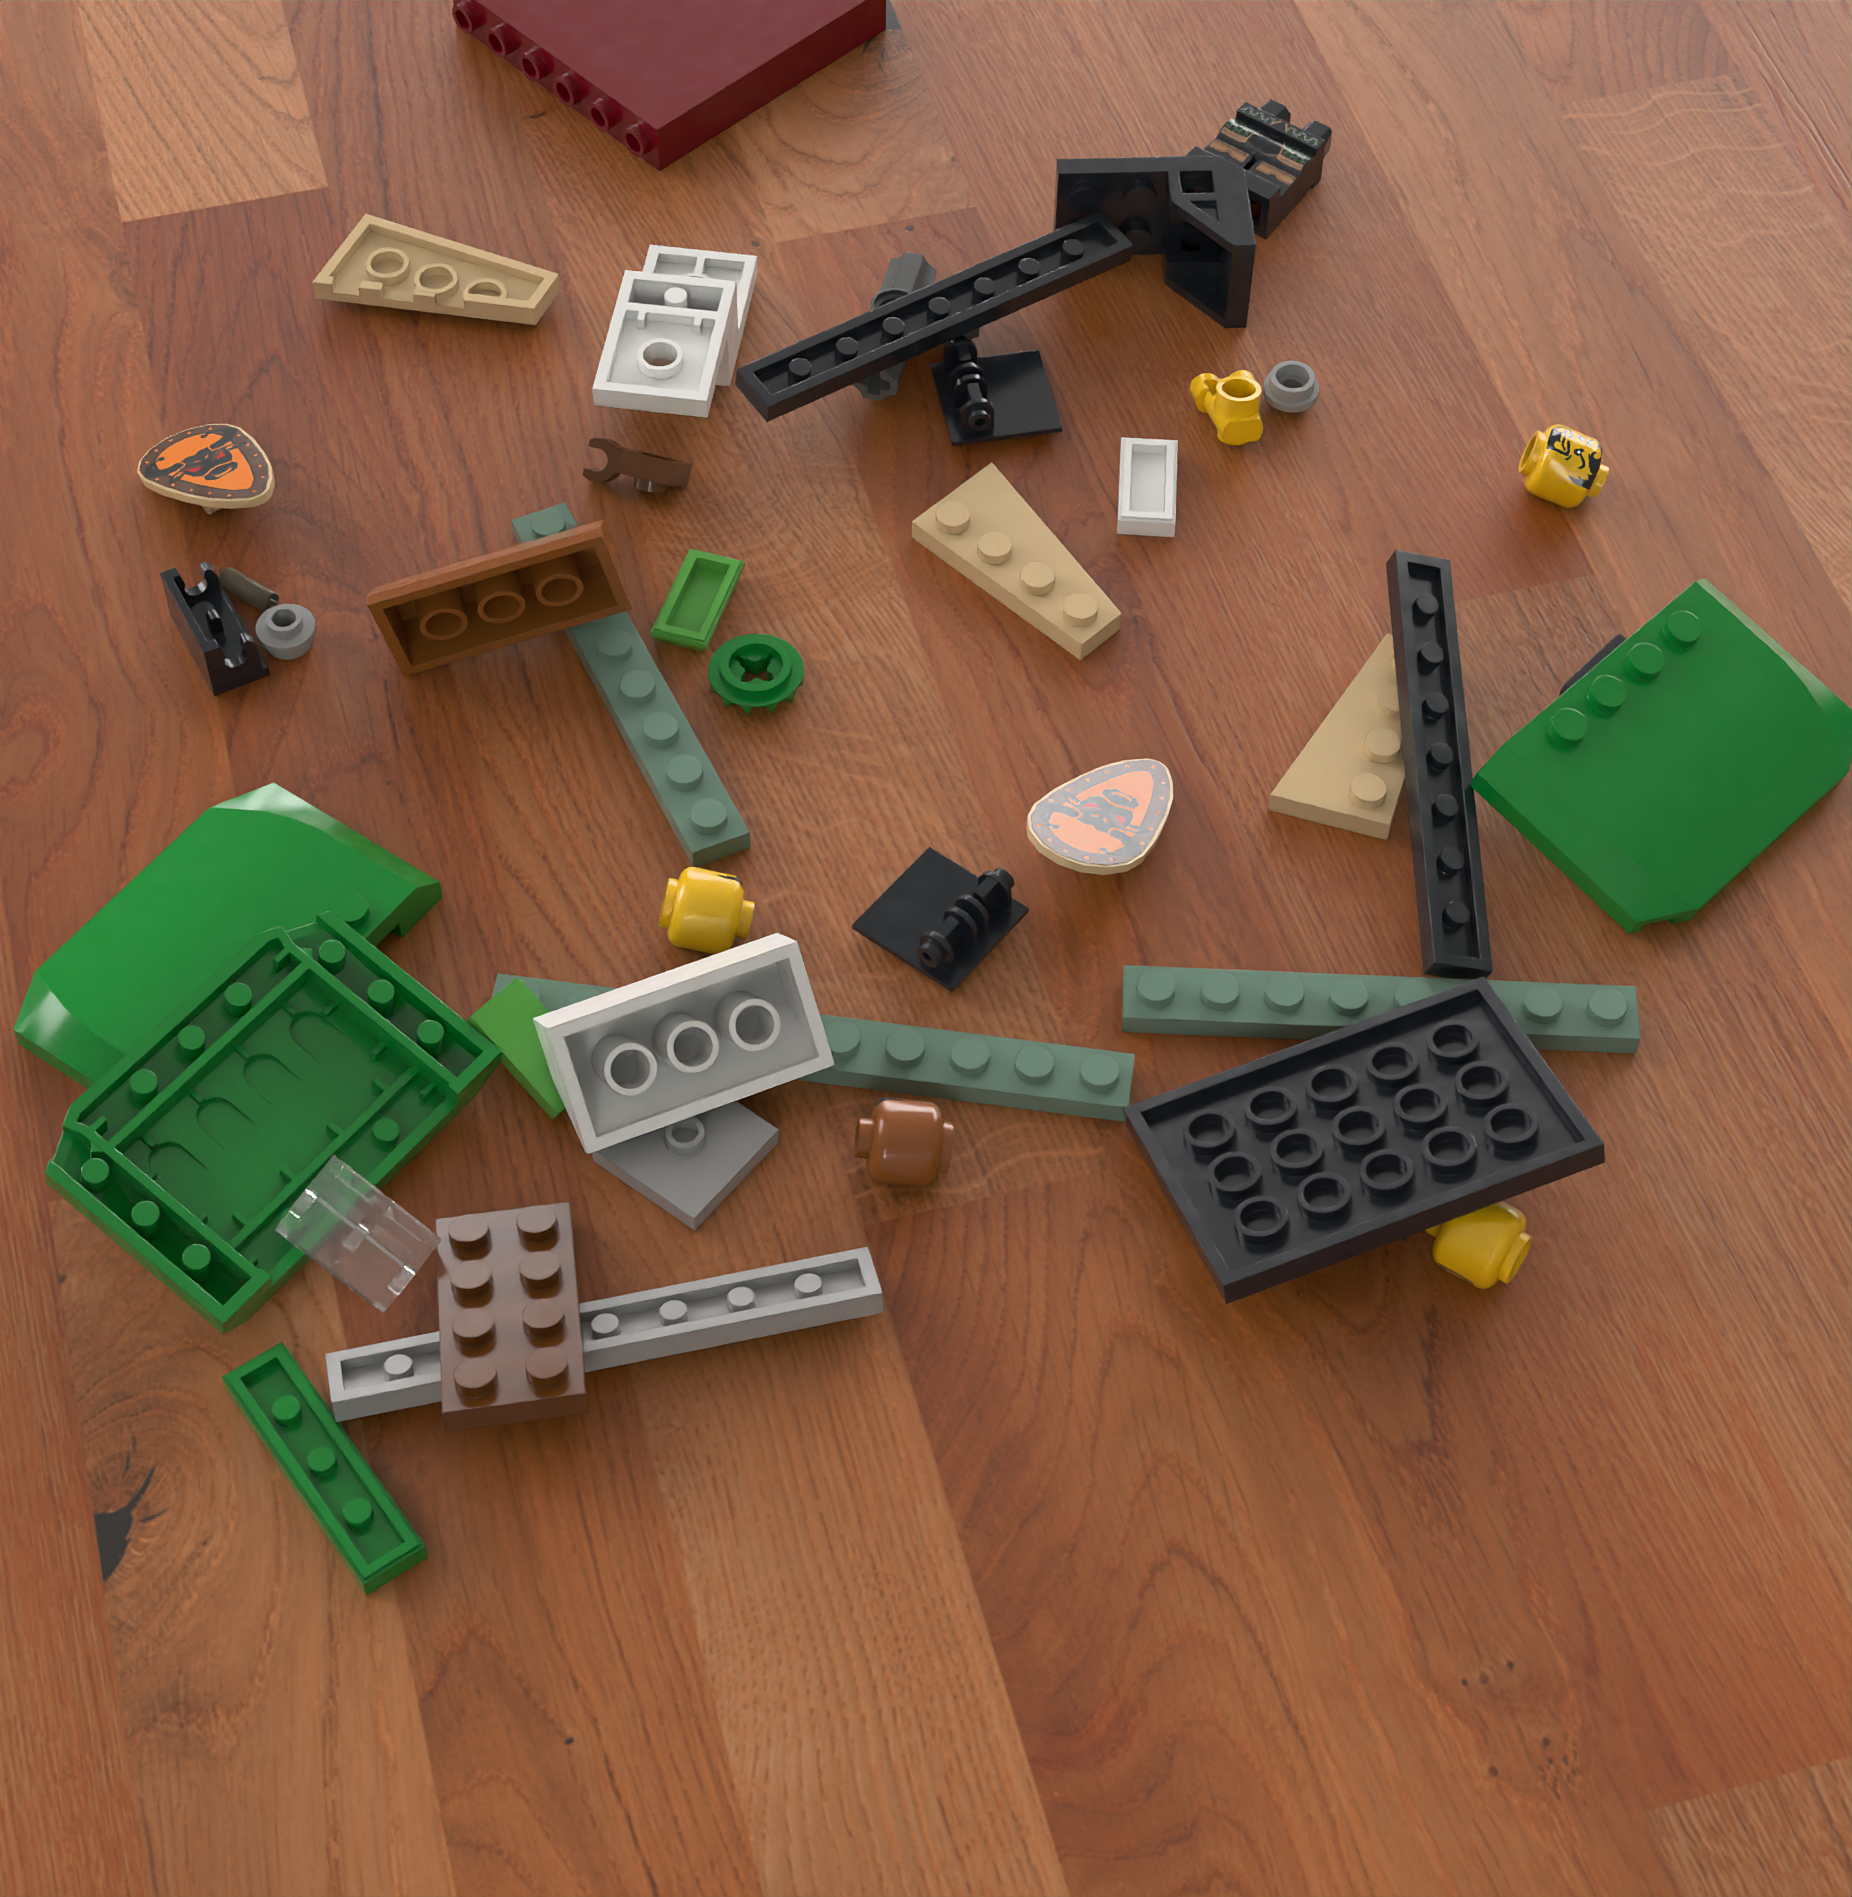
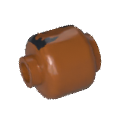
(904, 1142)

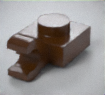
(650, 470)

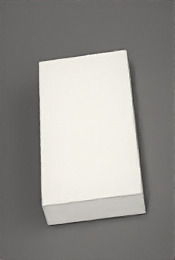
(1147, 487)

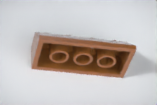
(501, 598)

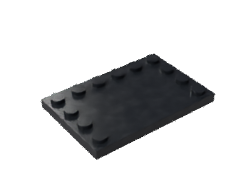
(1360, 1138)

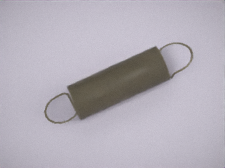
(247, 589)

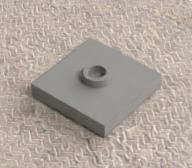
(694, 1161)

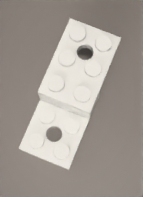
(675, 331)

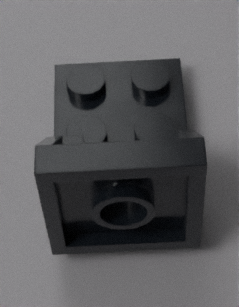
(1175, 207)

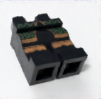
(1276, 156)

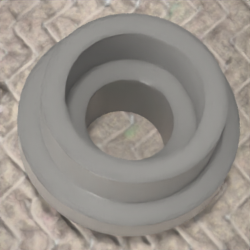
(1291, 387)
(286, 631)

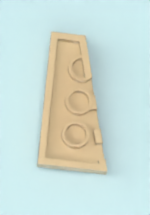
(427, 273)
(1014, 557)
(1355, 759)

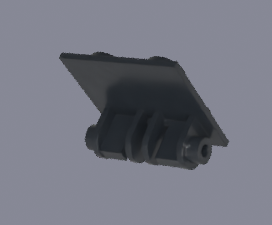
(993, 394)
(942, 917)

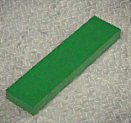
(325, 1468)

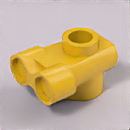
(1231, 404)

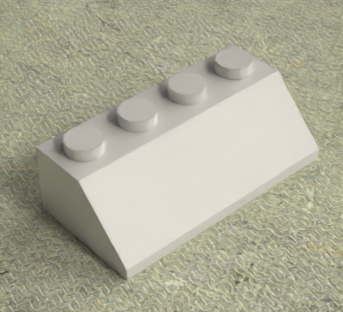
(684, 1041)

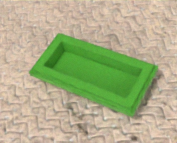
(697, 600)

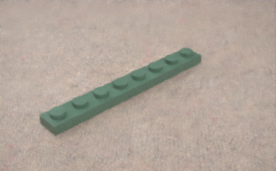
(650, 720)
(1319, 1003)

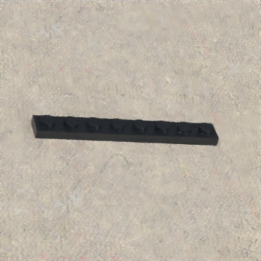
(932, 316)
(1438, 768)

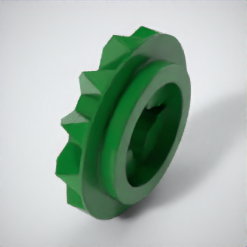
(753, 655)

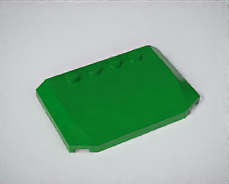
(1672, 761)
(194, 907)
(246, 1096)

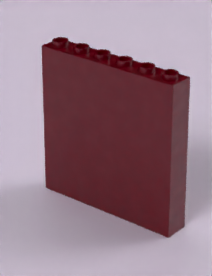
(669, 69)

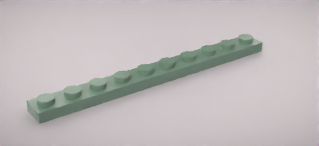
(941, 1061)

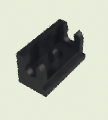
(213, 631)

